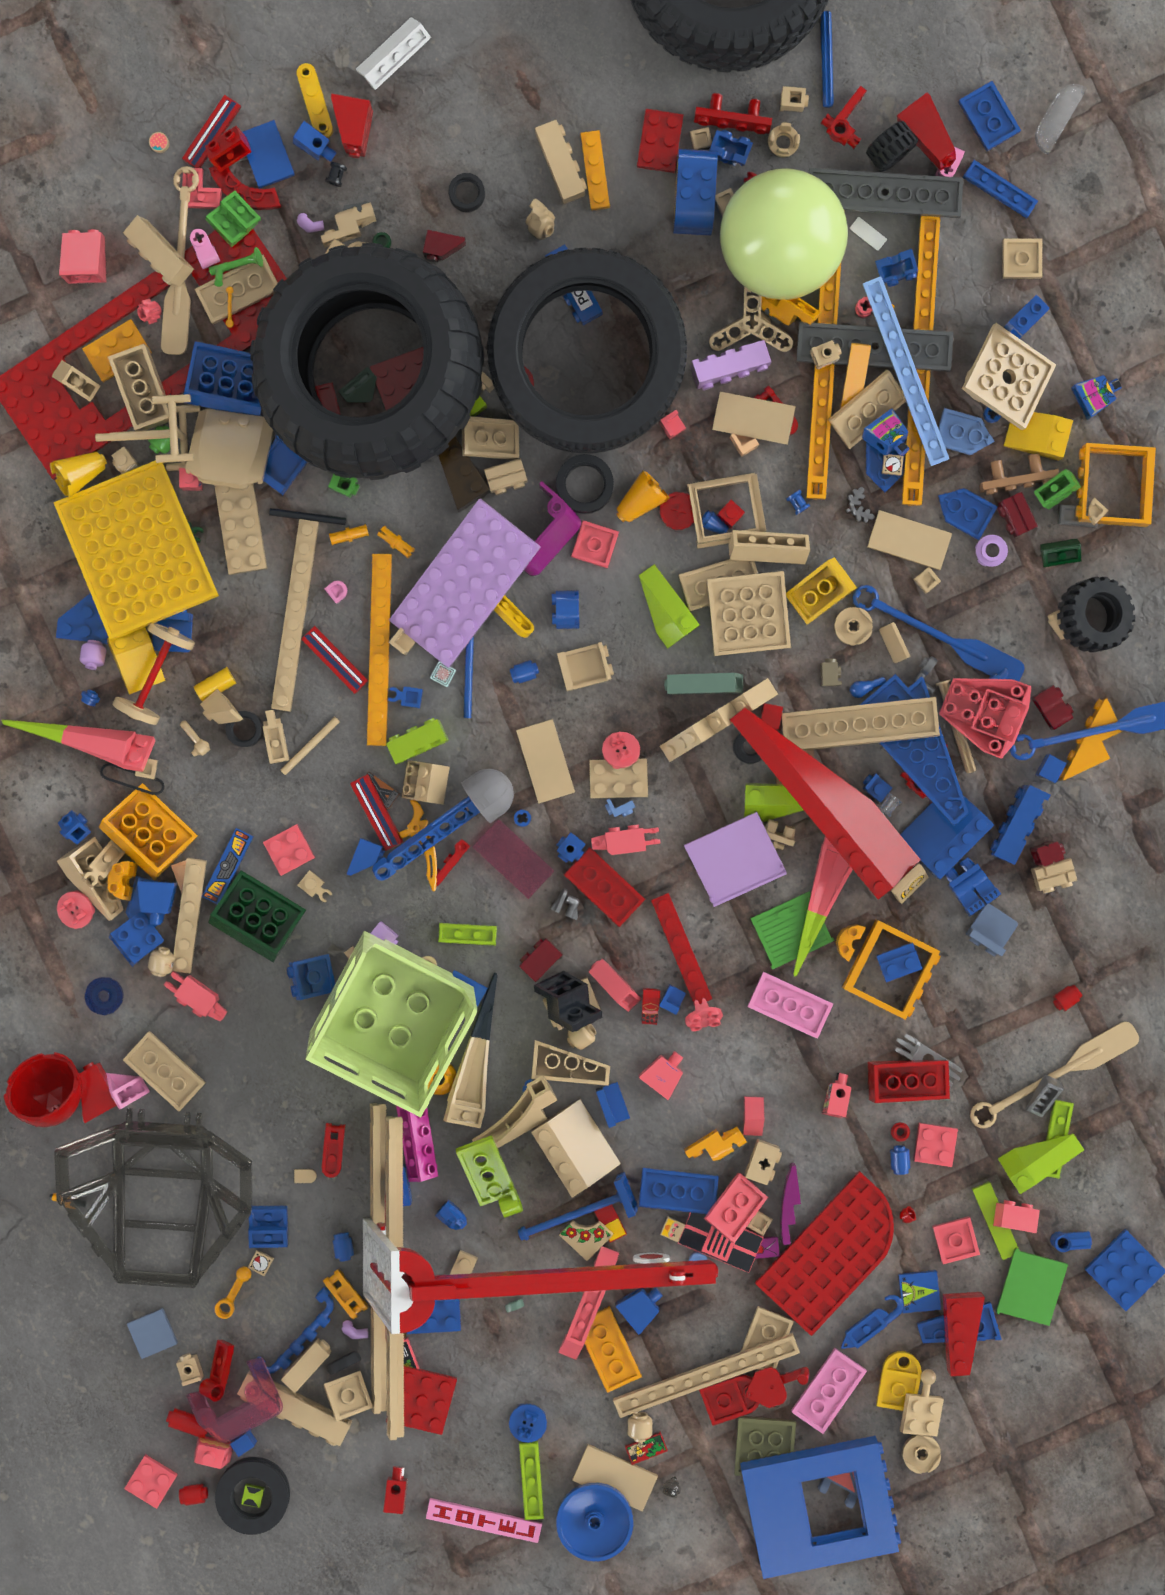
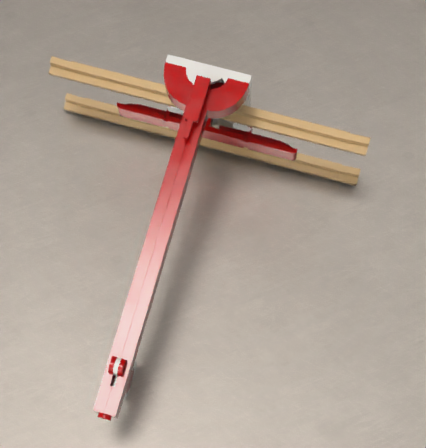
(404, 1286)

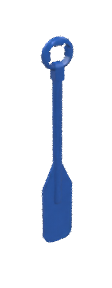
(971, 651)
(1140, 721)

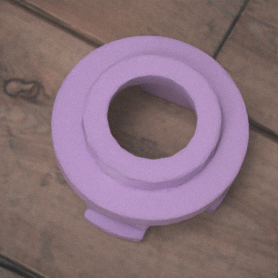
(981, 555)

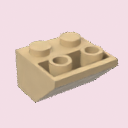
(425, 782)

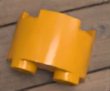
(119, 879)
(845, 939)

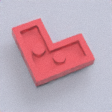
(202, 197)

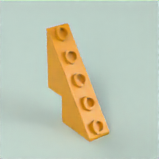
(1091, 750)

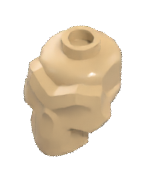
(540, 220)

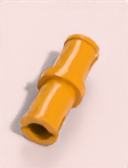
(348, 534)
(396, 542)

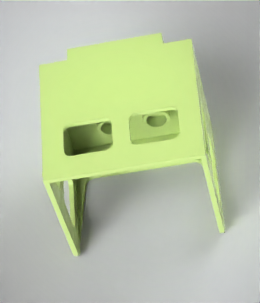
(392, 1022)

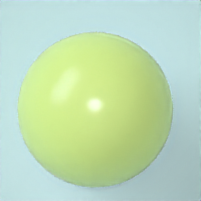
(783, 234)

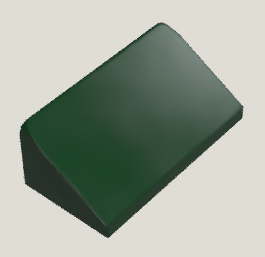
(1061, 552)

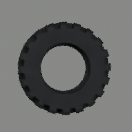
(1117, 607)

